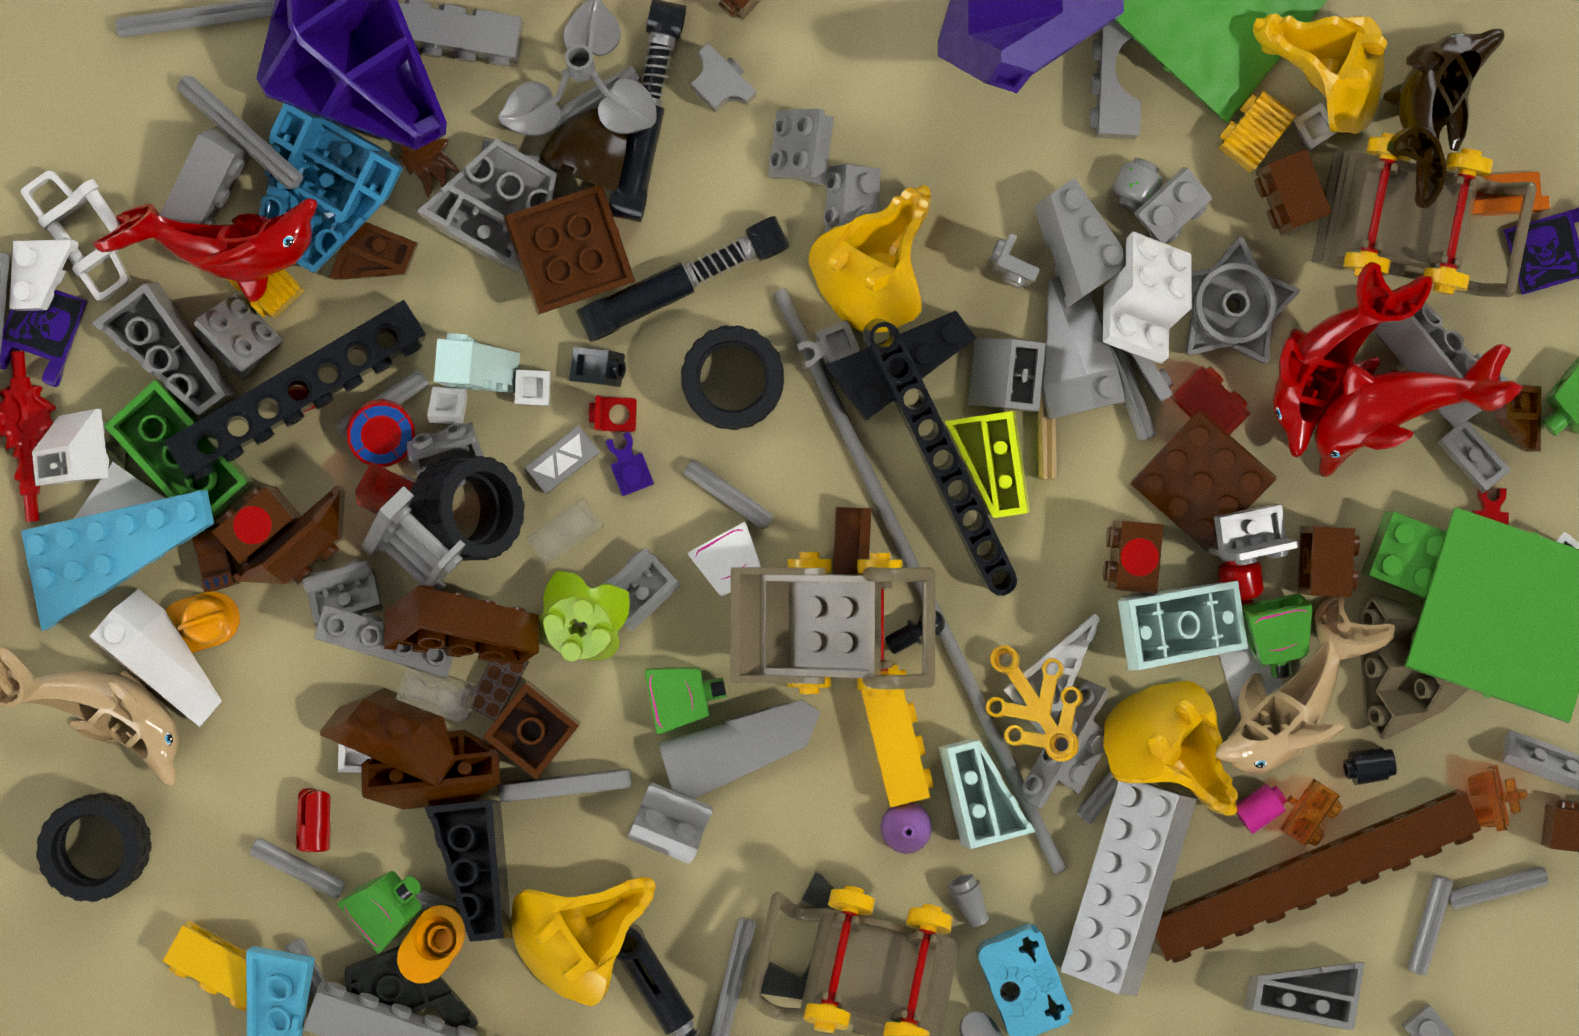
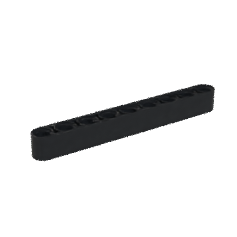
(952, 469)

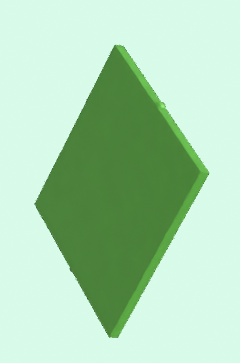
(1210, 43)
(1502, 616)

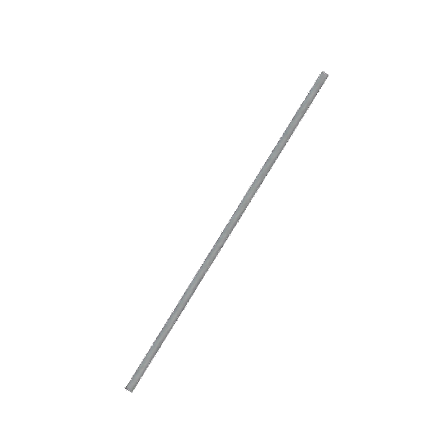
(910, 561)

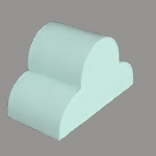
(1182, 624)

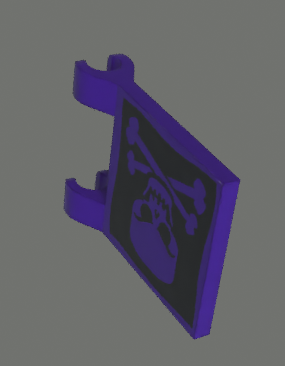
(1549, 251)
(44, 334)

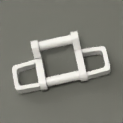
(51, 220)

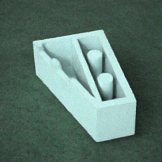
(979, 797)

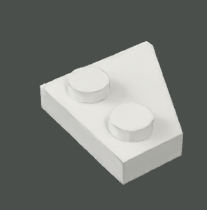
(37, 272)

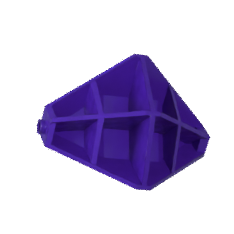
(1016, 38)
(351, 67)

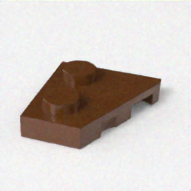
(373, 254)

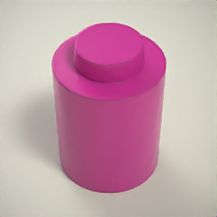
(1261, 807)

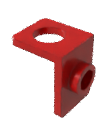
(600, 412)

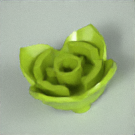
(600, 607)

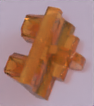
(1309, 813)
(1496, 813)

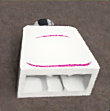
(724, 552)

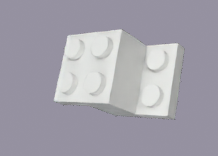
(1147, 297)

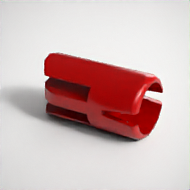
(313, 821)

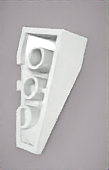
(151, 648)

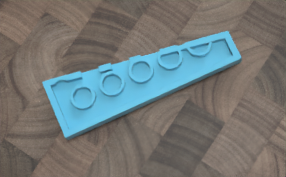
(277, 991)

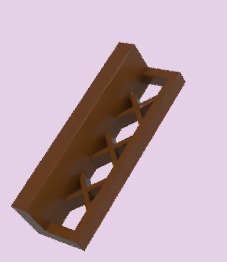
(851, 538)

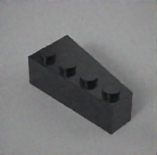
(928, 346)
(475, 864)

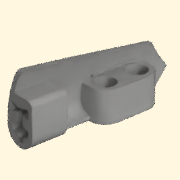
(738, 747)

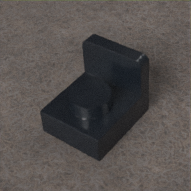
(597, 367)

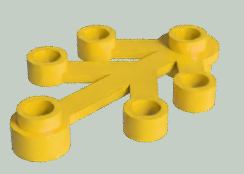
(1037, 708)

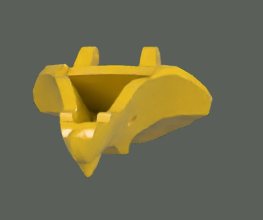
(1337, 57)
(868, 266)
(1173, 738)
(577, 939)

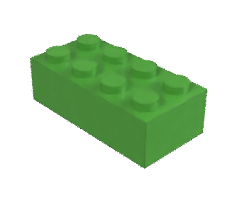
(153, 419)
(1404, 553)

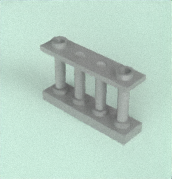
(411, 543)

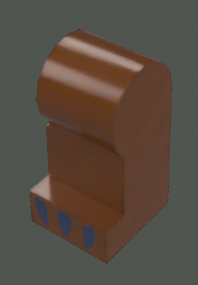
(214, 561)

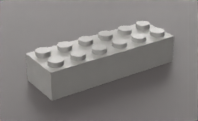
(1128, 886)

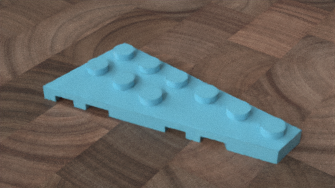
(97, 552)

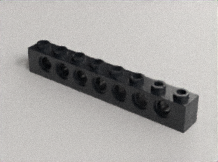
(395, 320)

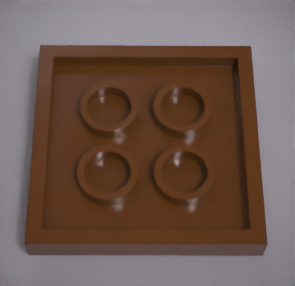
(569, 249)
(1201, 477)

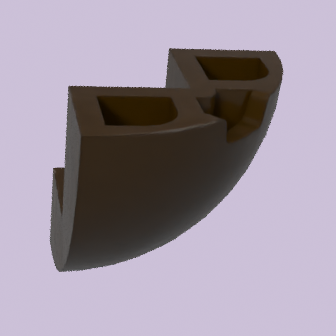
(587, 150)

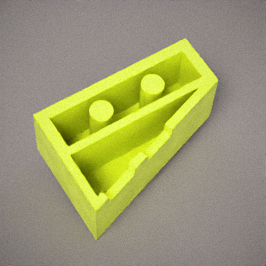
(995, 460)

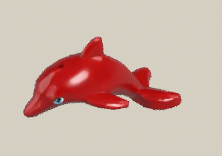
(236, 251)
(1316, 360)
(1376, 405)

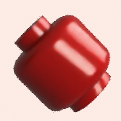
(1248, 578)

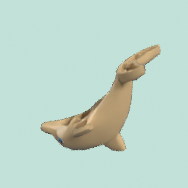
(108, 705)
(1290, 717)

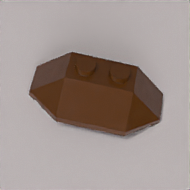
(300, 545)
(394, 735)
(471, 776)

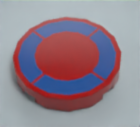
(380, 432)

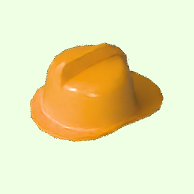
(205, 619)
(431, 944)

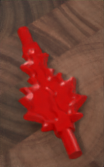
(24, 423)

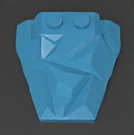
(338, 171)

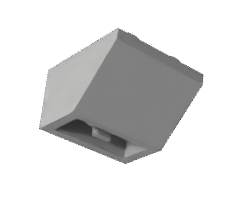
(1006, 374)

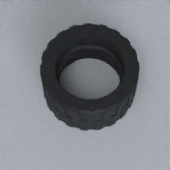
(724, 337)
(499, 501)
(55, 861)

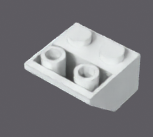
(72, 450)

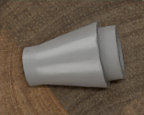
(969, 899)

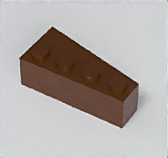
(461, 626)

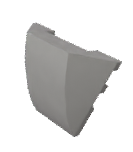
(484, 192)

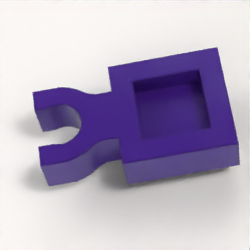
(630, 470)

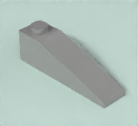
(1078, 365)

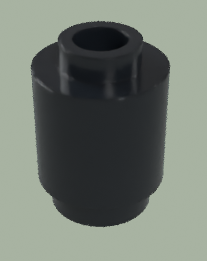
(1370, 765)

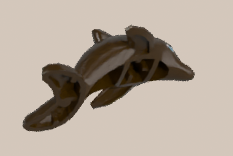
(1434, 97)

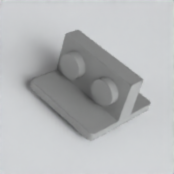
(801, 145)
(237, 335)
(1252, 534)
(670, 823)

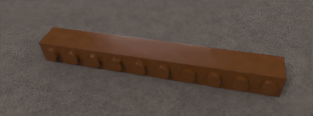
(1315, 874)

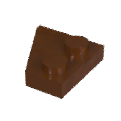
(1523, 418)

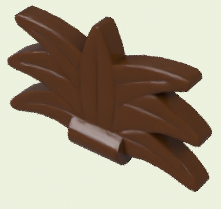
(428, 161)

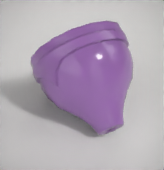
(906, 828)

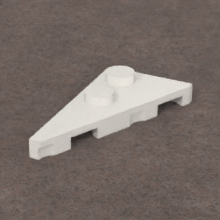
(1070, 653)

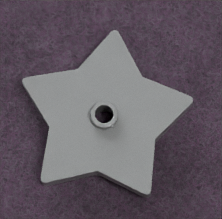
(1257, 299)

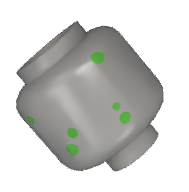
(1136, 183)

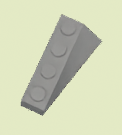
(1428, 347)

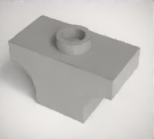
(721, 80)

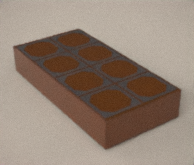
(497, 687)

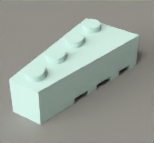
(474, 366)

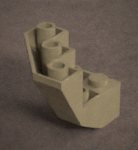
(1392, 693)

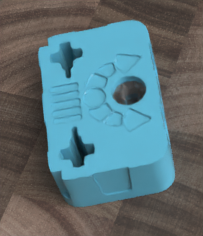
(1036, 977)

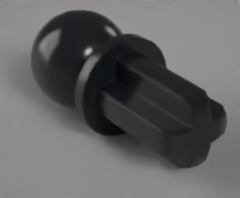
(912, 634)

